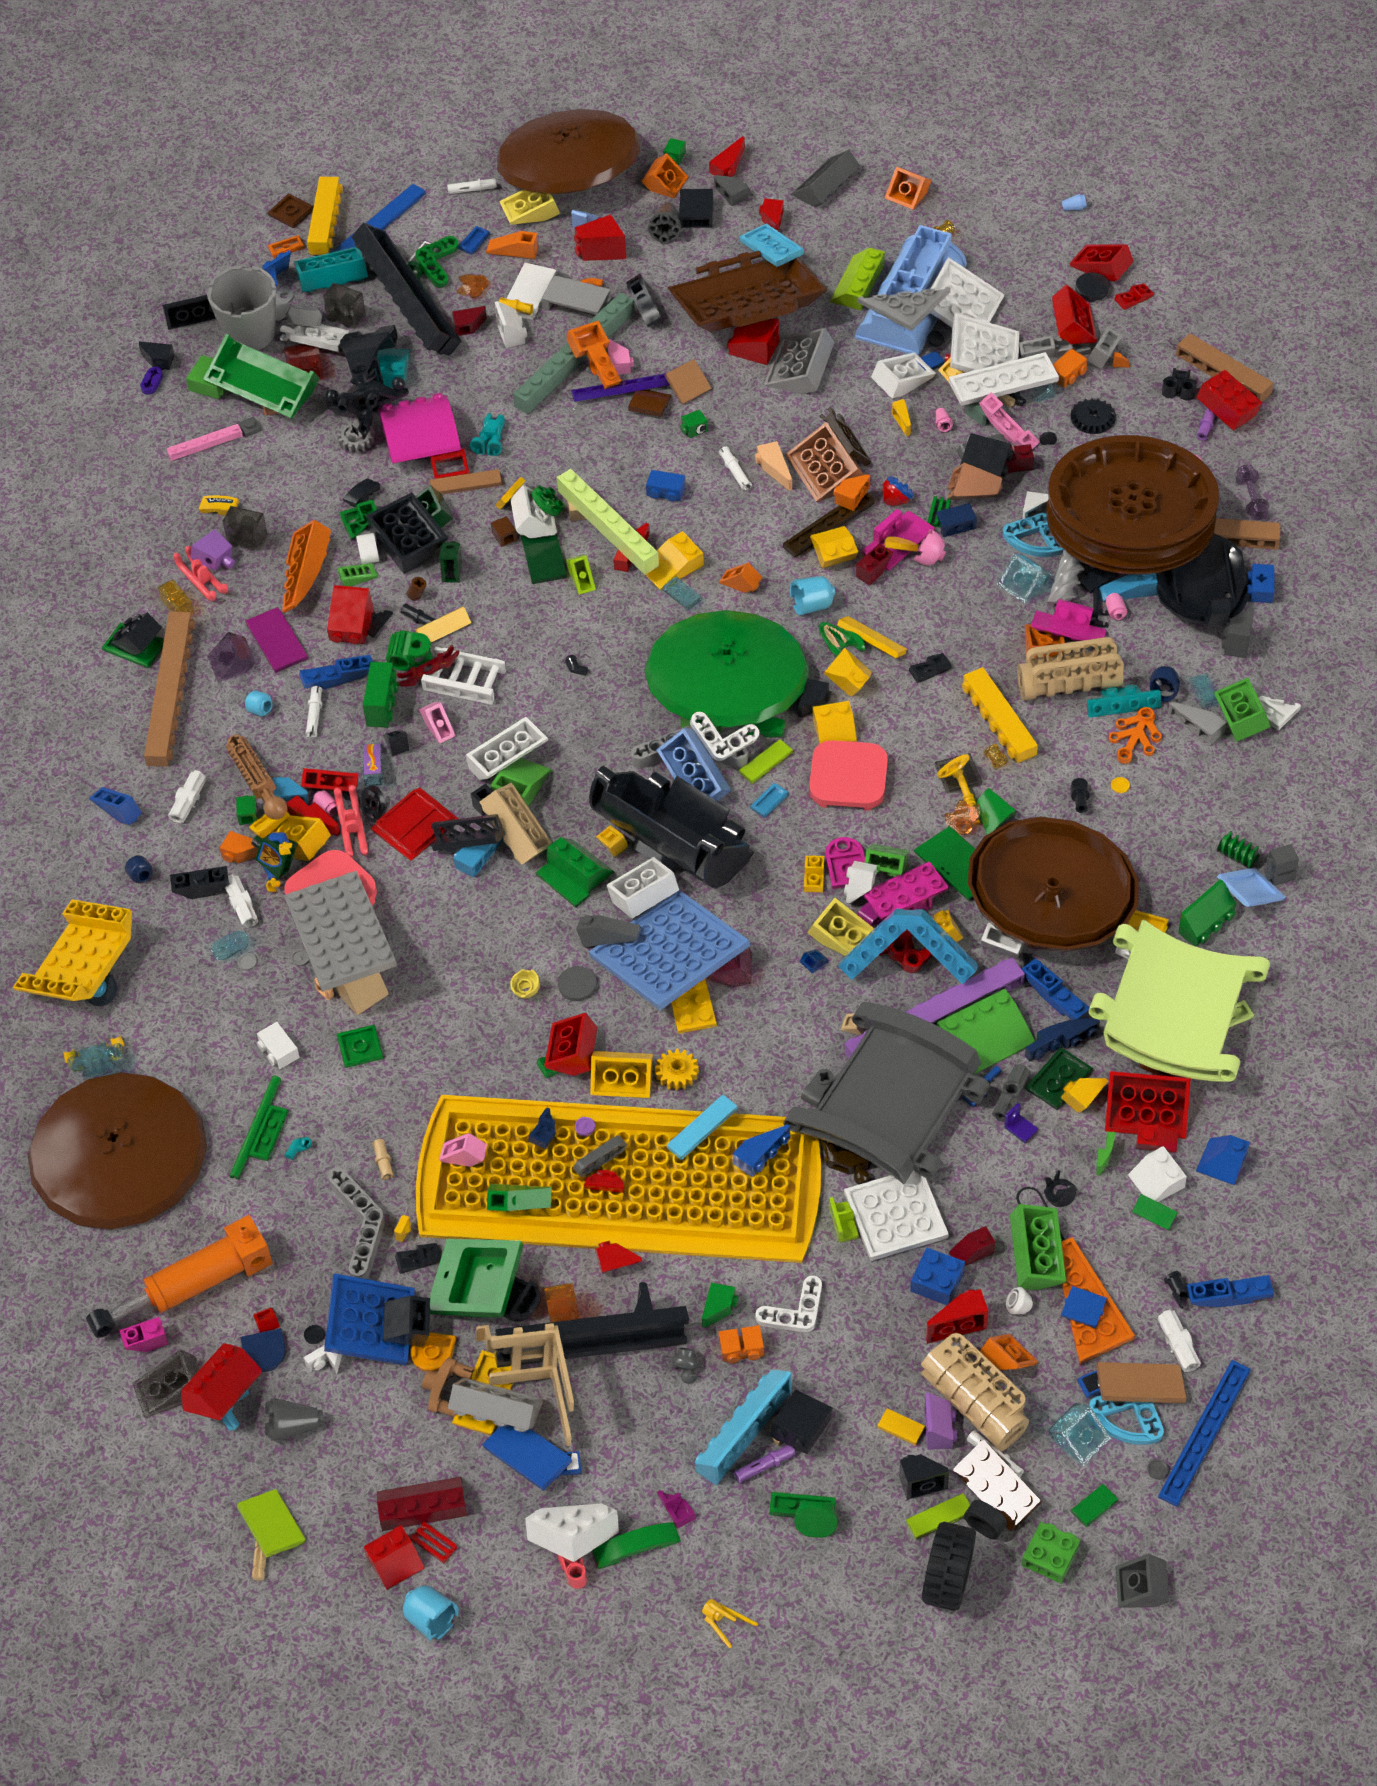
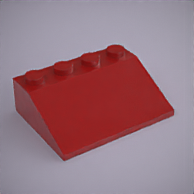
(1147, 1101)

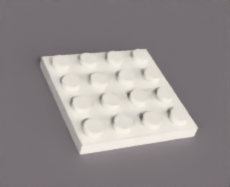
(967, 294)
(981, 344)
(895, 1215)

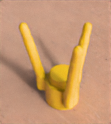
(715, 1611)

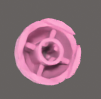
(931, 548)

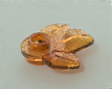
(472, 285)
(963, 815)

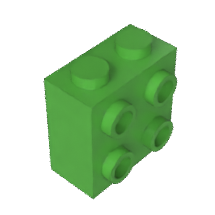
(197, 384)
(887, 859)
(1051, 1552)

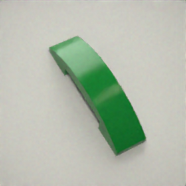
(635, 1542)

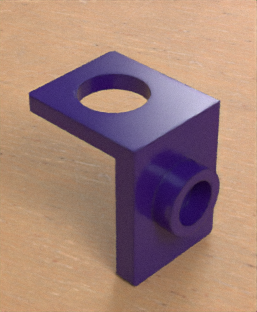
(1019, 1125)

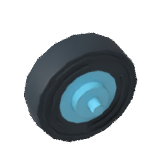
(105, 993)

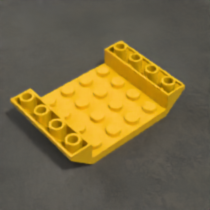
(82, 952)

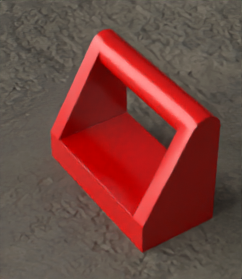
(449, 456)

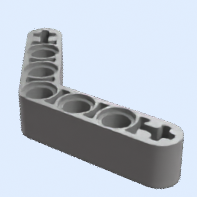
(646, 753)
(365, 1214)

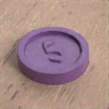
(584, 1126)

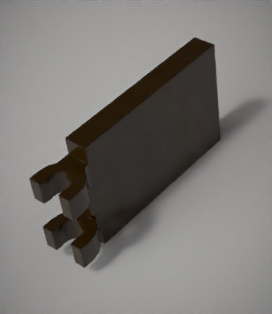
(846, 436)

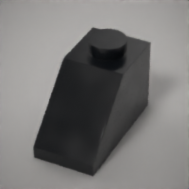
(157, 354)
(815, 694)

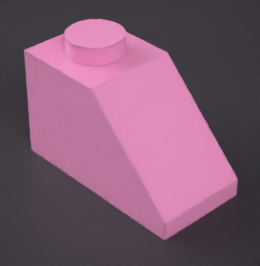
(620, 358)
(437, 721)
(464, 1151)

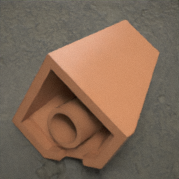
(973, 483)

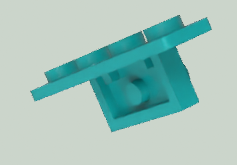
(1123, 700)

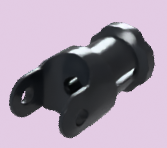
(1177, 1286)

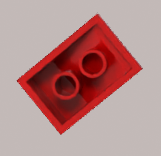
(1105, 259)
(962, 1316)

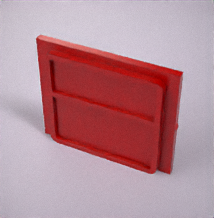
(409, 823)

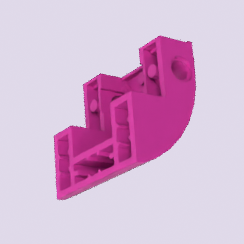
(419, 428)

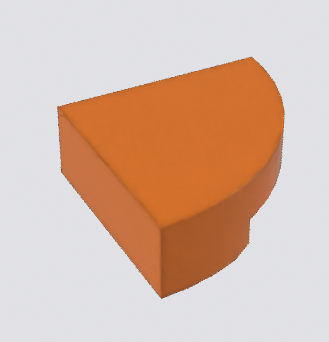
(1120, 361)

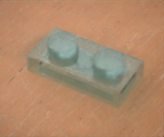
(682, 593)
(1204, 690)

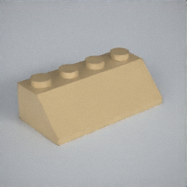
(521, 828)

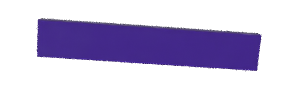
(624, 387)

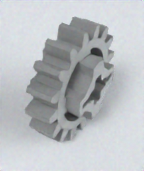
(352, 439)

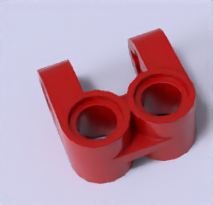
(907, 952)

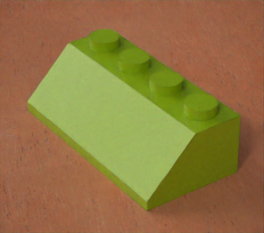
(859, 278)

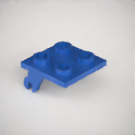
(277, 265)

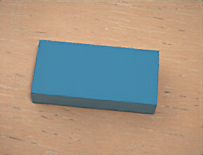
(769, 800)

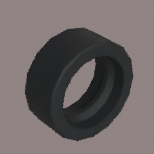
(985, 1519)

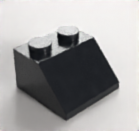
(922, 1476)

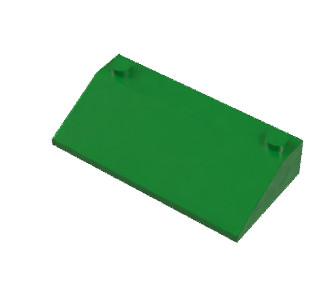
(260, 378)

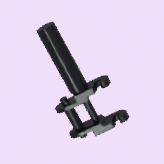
(1097, 611)

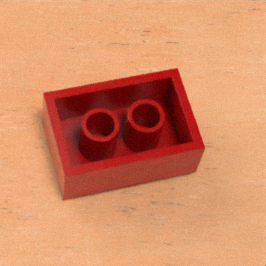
(1229, 400)

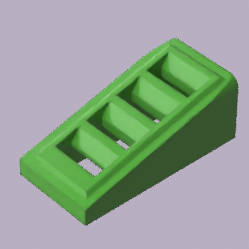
(353, 580)

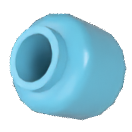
(258, 703)

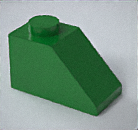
(719, 1303)

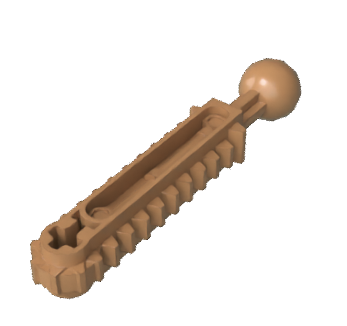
(256, 776)

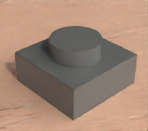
(249, 426)

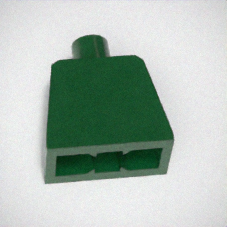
(450, 553)

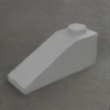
(1199, 721)

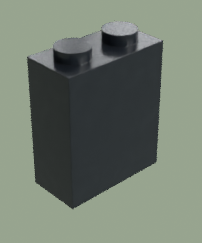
(696, 208)
(988, 454)
(801, 1421)

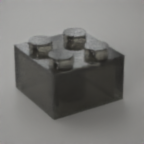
(344, 305)
(245, 528)

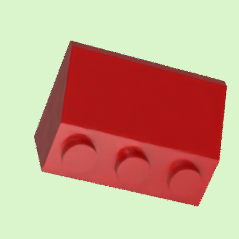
(571, 1045)

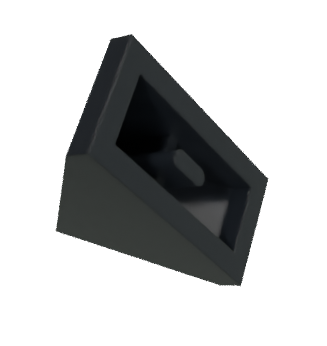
(397, 742)

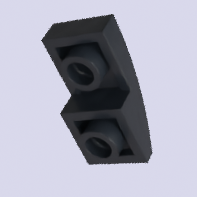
(360, 492)

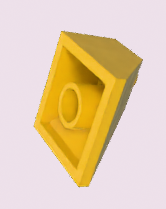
(848, 672)

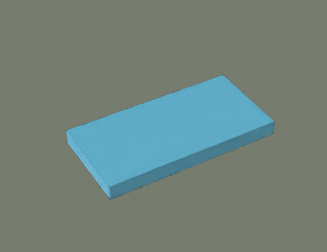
(772, 245)

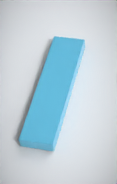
(702, 1127)

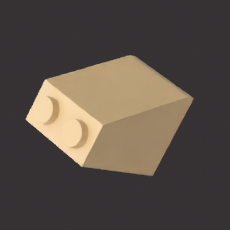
(363, 992)

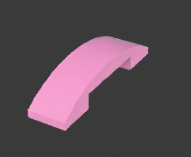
(1005, 424)

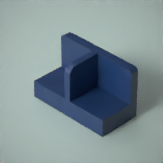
(957, 520)

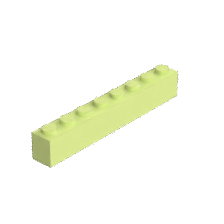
(608, 521)

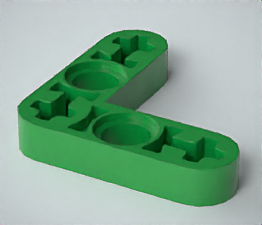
(431, 258)

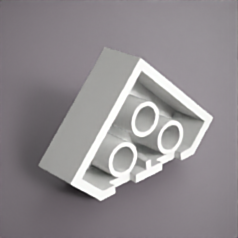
(572, 1529)

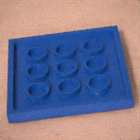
(357, 1319)

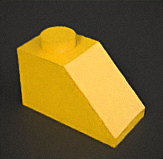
(1082, 1092)

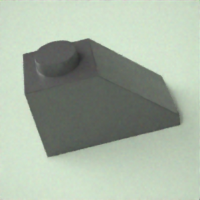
(731, 189)

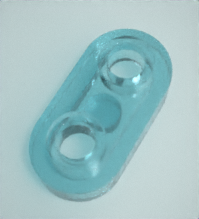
(229, 944)

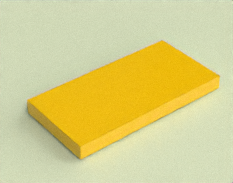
(485, 1365)

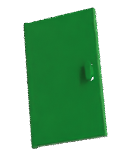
(950, 857)

